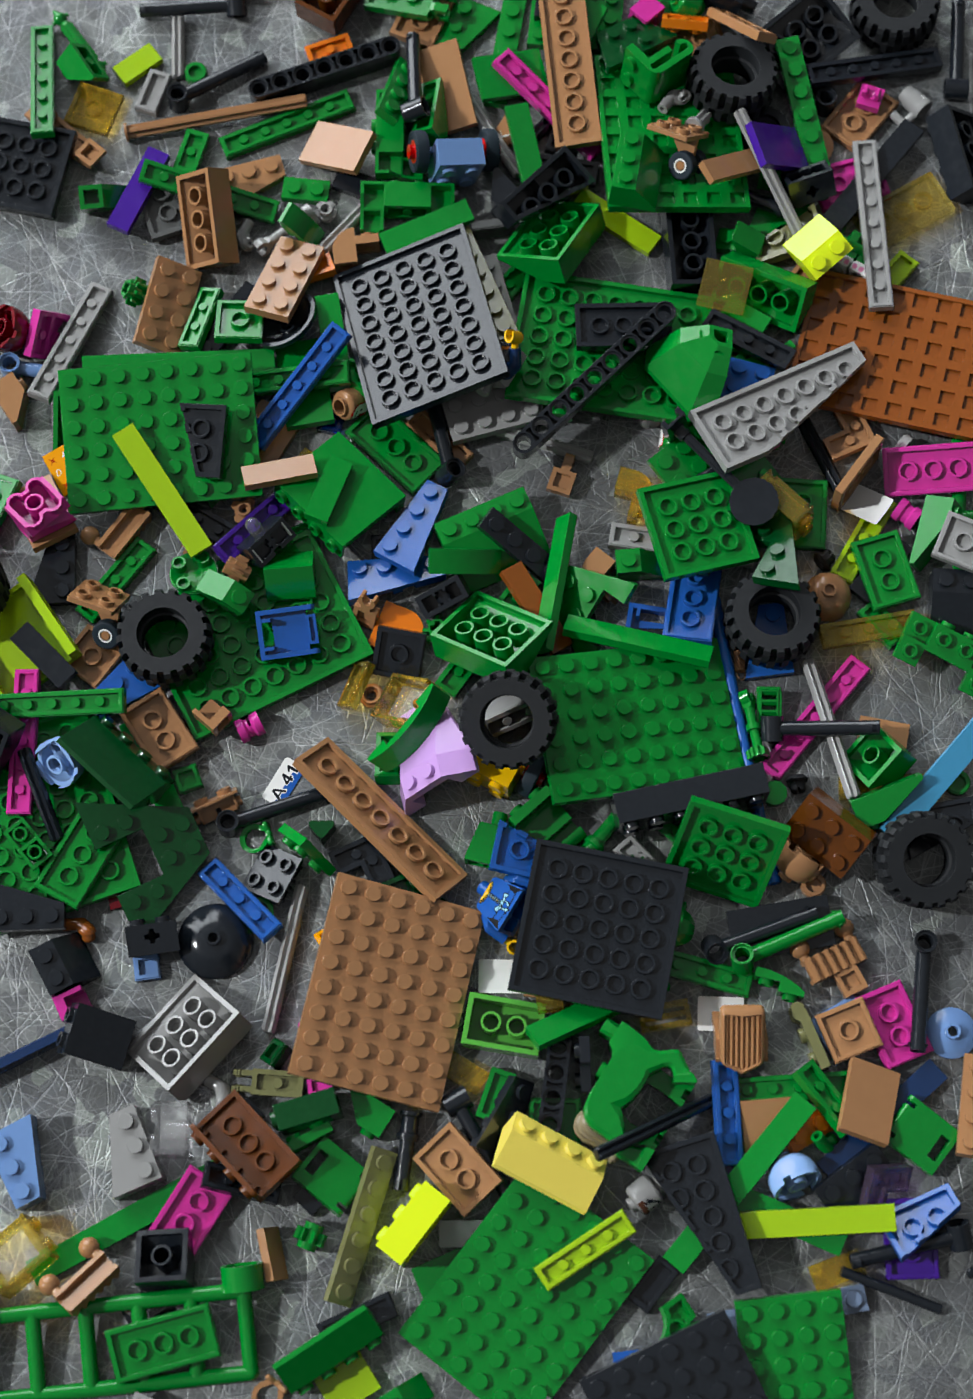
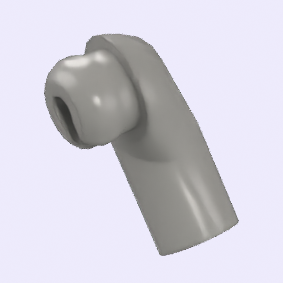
(674, 98)

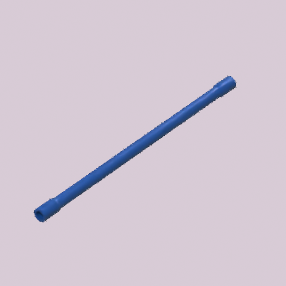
(737, 707)

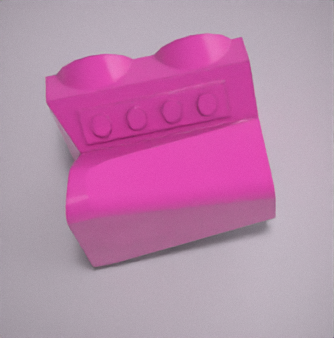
(38, 509)

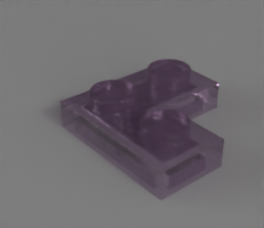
(884, 1179)

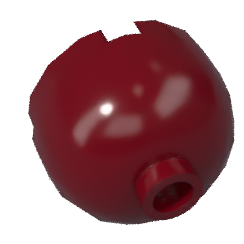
(13, 329)

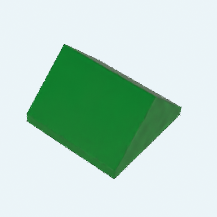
(290, 577)

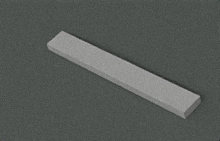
(872, 226)

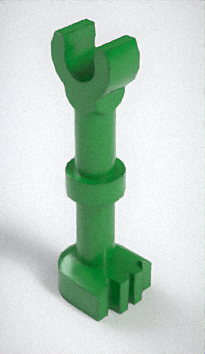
(758, 752)

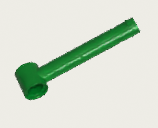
(783, 941)

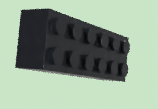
(667, 802)

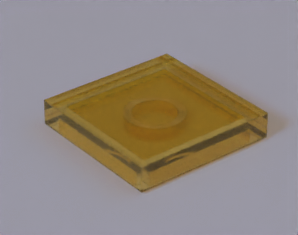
(94, 109)
(725, 286)

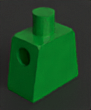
(482, 843)

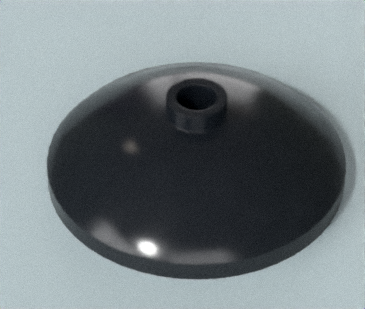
(282, 334)
(221, 957)

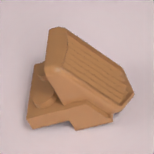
(740, 1037)

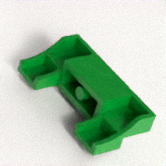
(390, 150)
(400, 201)
(939, 640)

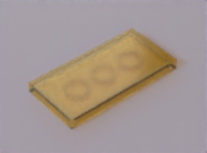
(913, 208)

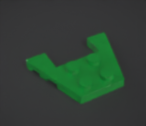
(583, 594)

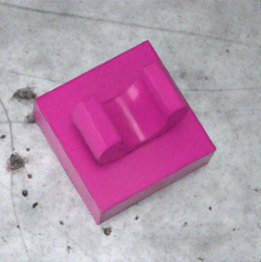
(870, 98)

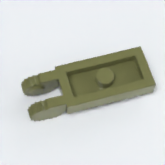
(808, 1035)
(270, 1083)

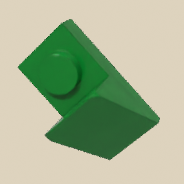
(741, 239)

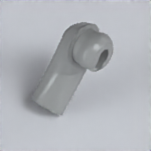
(243, 235)
(220, 1087)

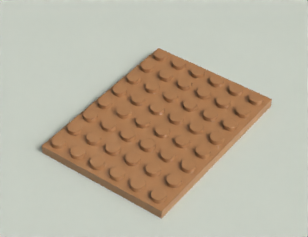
(386, 993)

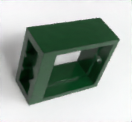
(306, 1110)

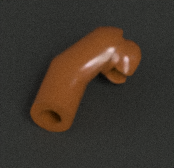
(83, 927)

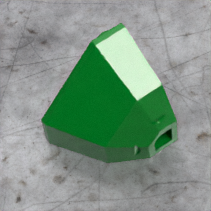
(691, 364)

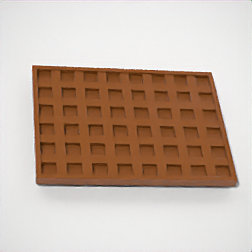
(914, 355)

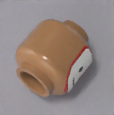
(349, 404)

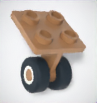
(685, 161)
(107, 603)

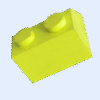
(817, 247)

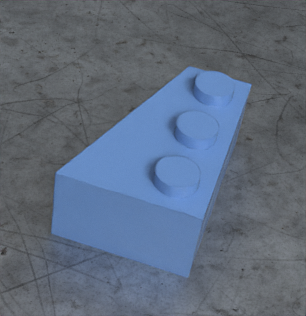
(22, 1163)

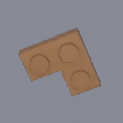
(852, 439)

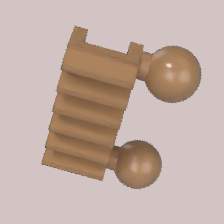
(119, 534)
(831, 960)
(85, 1283)

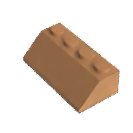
(207, 218)

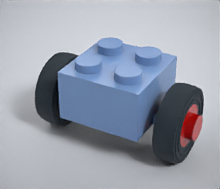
(455, 158)

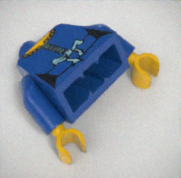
(502, 907)

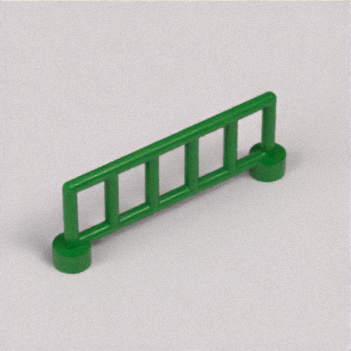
(237, 1283)

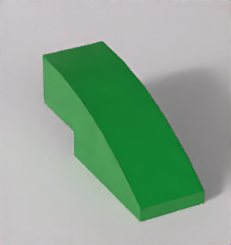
(464, 561)

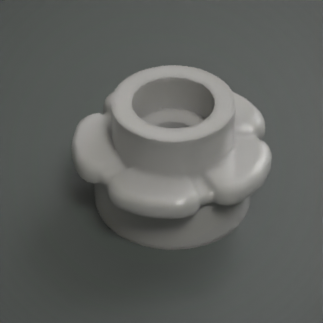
(326, 217)

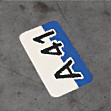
(282, 782)

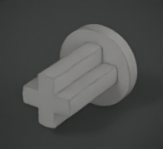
(700, 119)

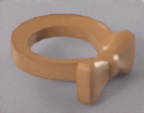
(270, 1380)

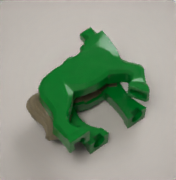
(619, 1084)

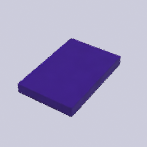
(776, 146)
(914, 1267)

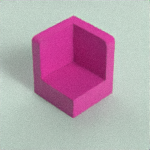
(647, 11)
(65, 999)

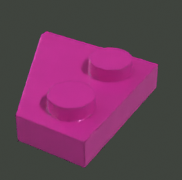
(43, 332)

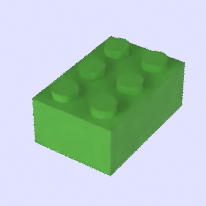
(500, 1025)

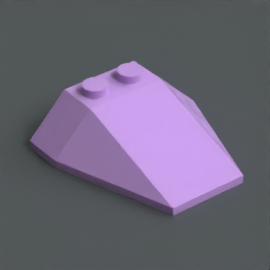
(436, 760)

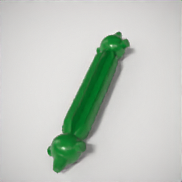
(72, 33)

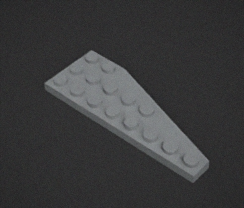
(762, 415)

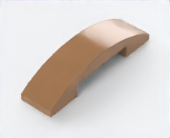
(86, 150)

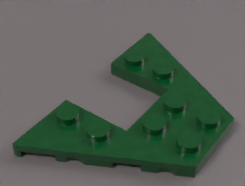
(779, 562)
(173, 840)

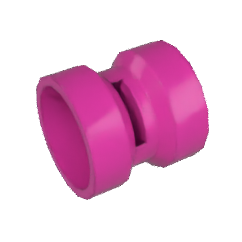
(906, 514)
(249, 727)

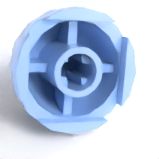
(57, 765)
(792, 1174)

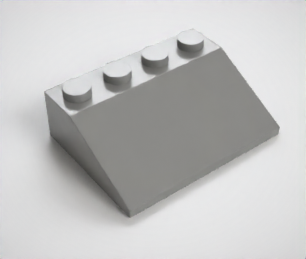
(188, 1038)

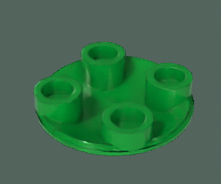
(187, 572)

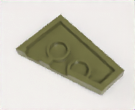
(773, 249)

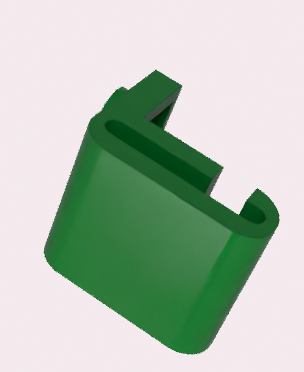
(658, 74)
(544, 820)

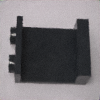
(95, 1036)

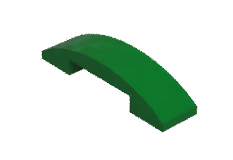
(413, 732)

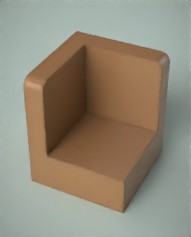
(213, 716)

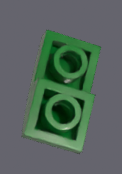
(300, 225)
(28, 843)
(786, 988)

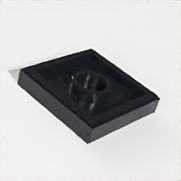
(398, 651)

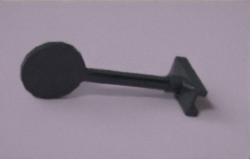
(751, 500)

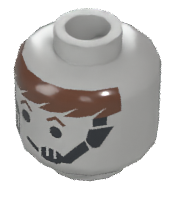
(644, 1195)

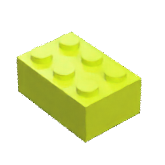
(413, 1223)

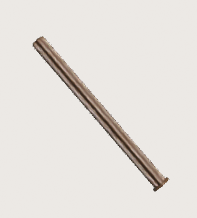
(215, 116)

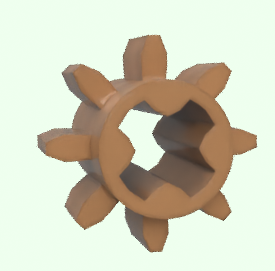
(237, 568)

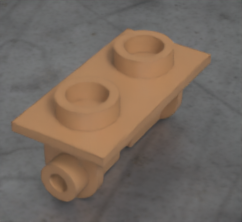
(207, 807)

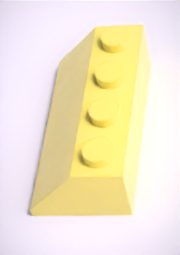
(549, 1162)

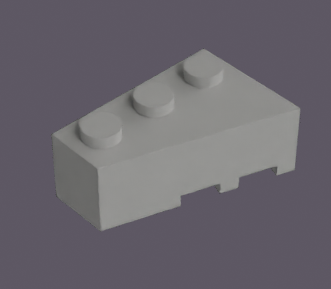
(131, 1159)

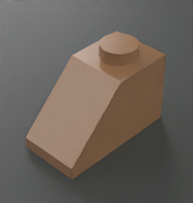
(14, 399)

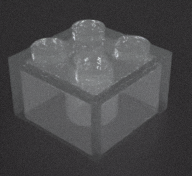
(172, 1130)

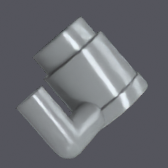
(914, 103)

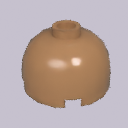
(832, 595)
(797, 864)

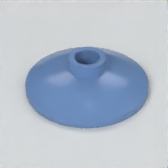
(944, 1044)

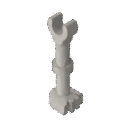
(265, 244)

